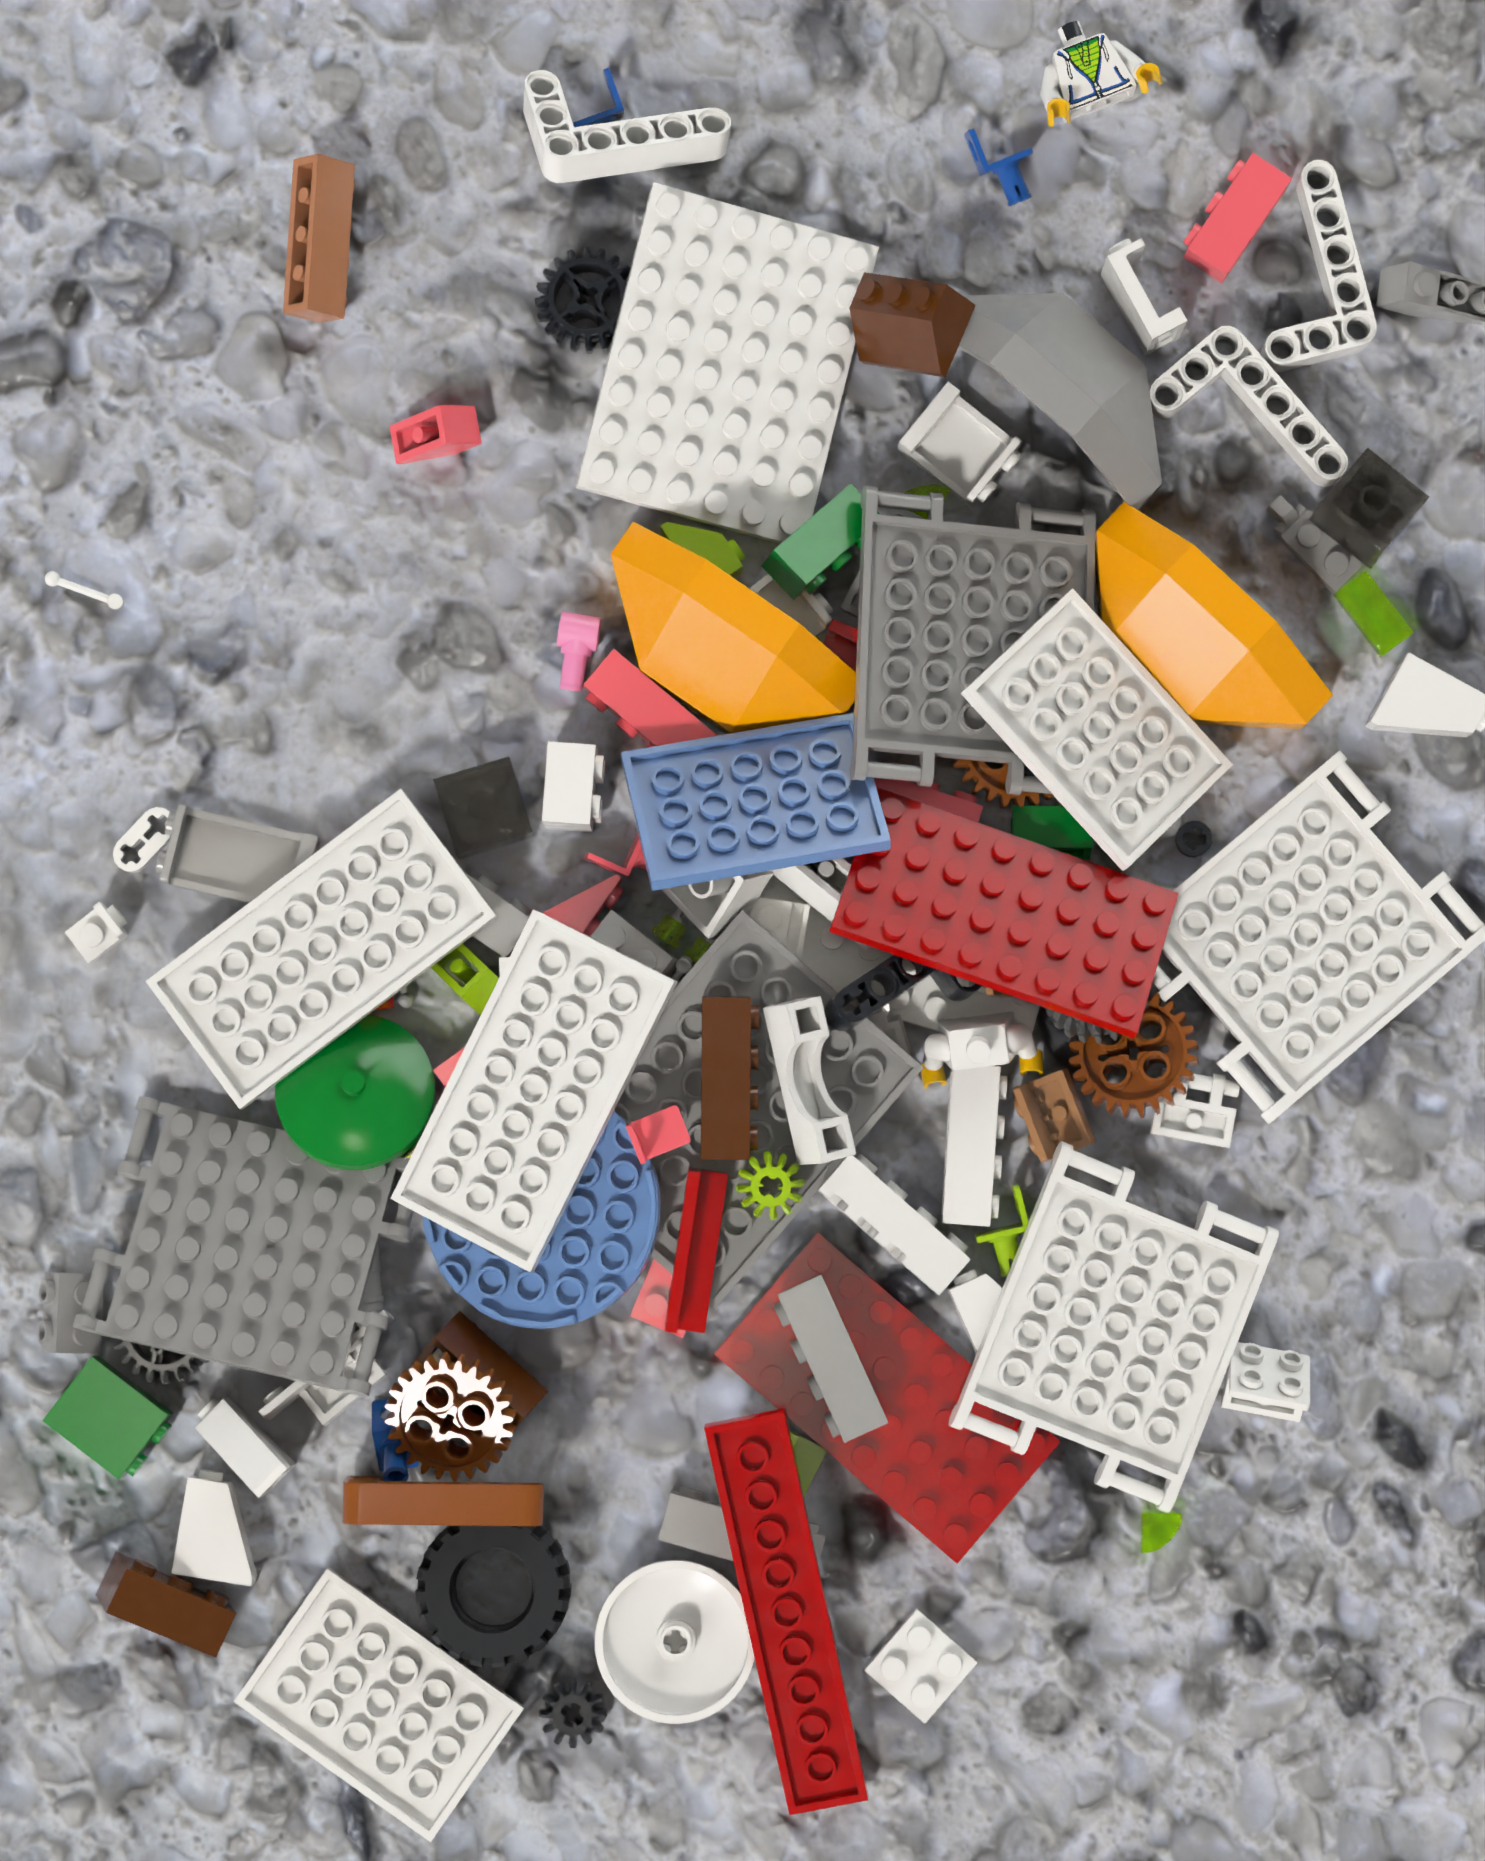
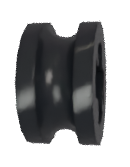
(1187, 828)

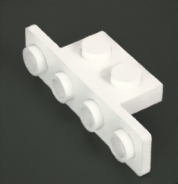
(322, 1401)

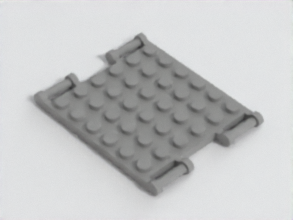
(938, 613)
(247, 1251)

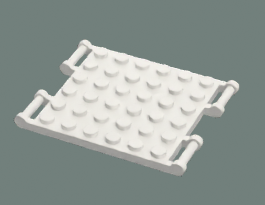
(1309, 936)
(1114, 1327)

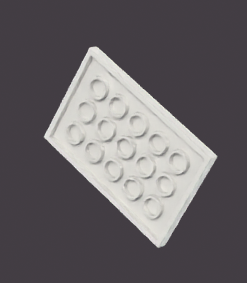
(1097, 729)
(379, 1704)

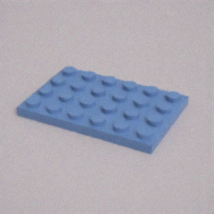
(752, 802)

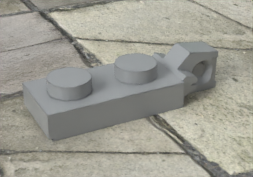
(1312, 546)

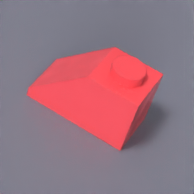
(435, 433)

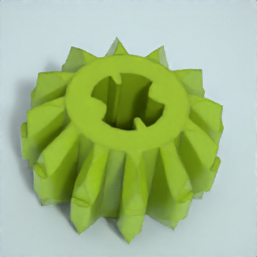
(767, 1198)

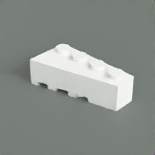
(894, 1224)

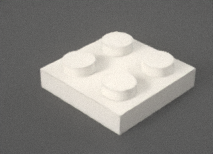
(920, 1665)

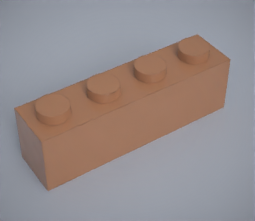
(319, 238)

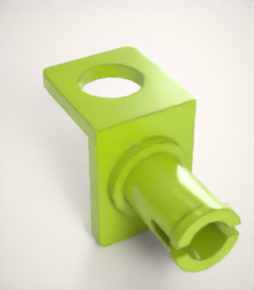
(1006, 1237)

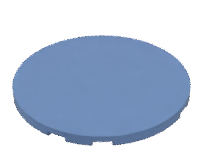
(590, 1257)

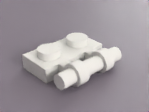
(1195, 1120)

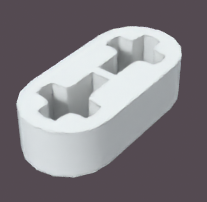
(136, 835)

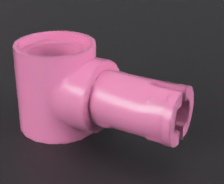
(578, 639)

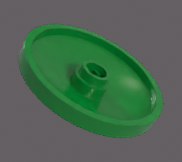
(359, 1097)

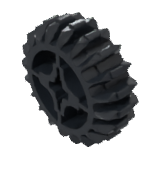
(575, 309)

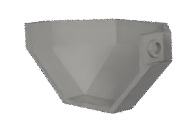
(1076, 379)

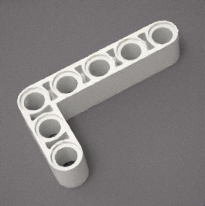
(617, 146)
(1331, 277)
(1254, 397)

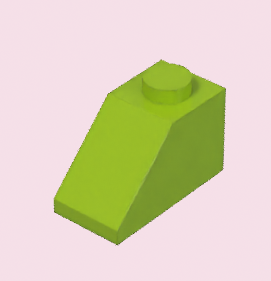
(708, 545)
(467, 977)

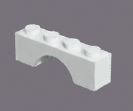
(816, 1124)

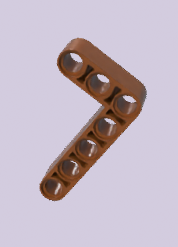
(379, 1502)

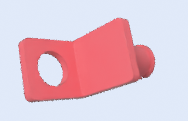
(633, 859)
(658, 1133)

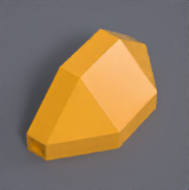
(1199, 629)
(721, 642)

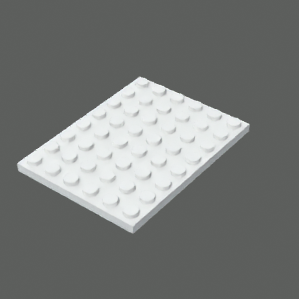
(725, 366)

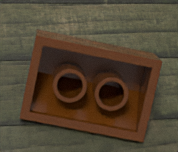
(908, 323)
(465, 1337)

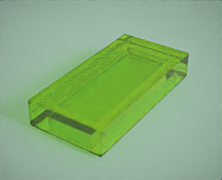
(1373, 614)

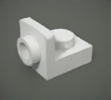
(98, 932)

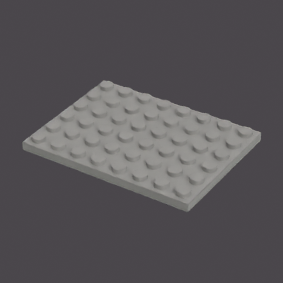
(858, 1066)

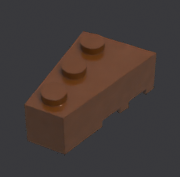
(165, 1604)

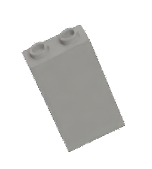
(228, 854)

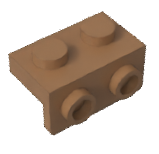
(1052, 1114)

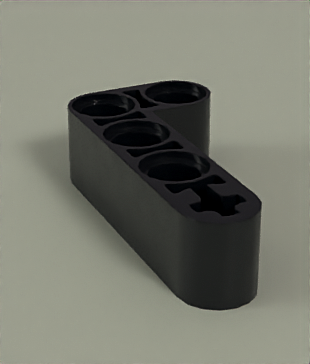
(895, 983)

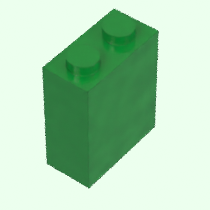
(109, 1418)

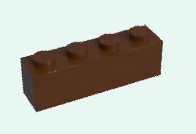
(726, 1077)

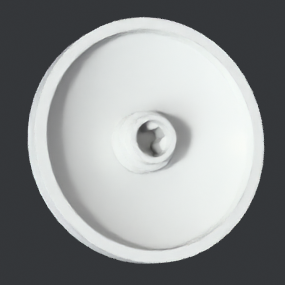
(674, 1641)

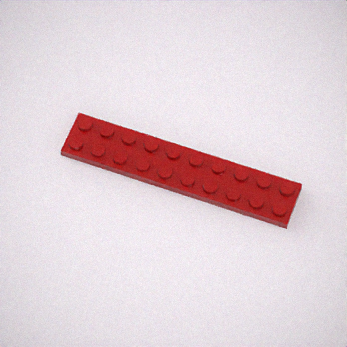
(786, 1611)

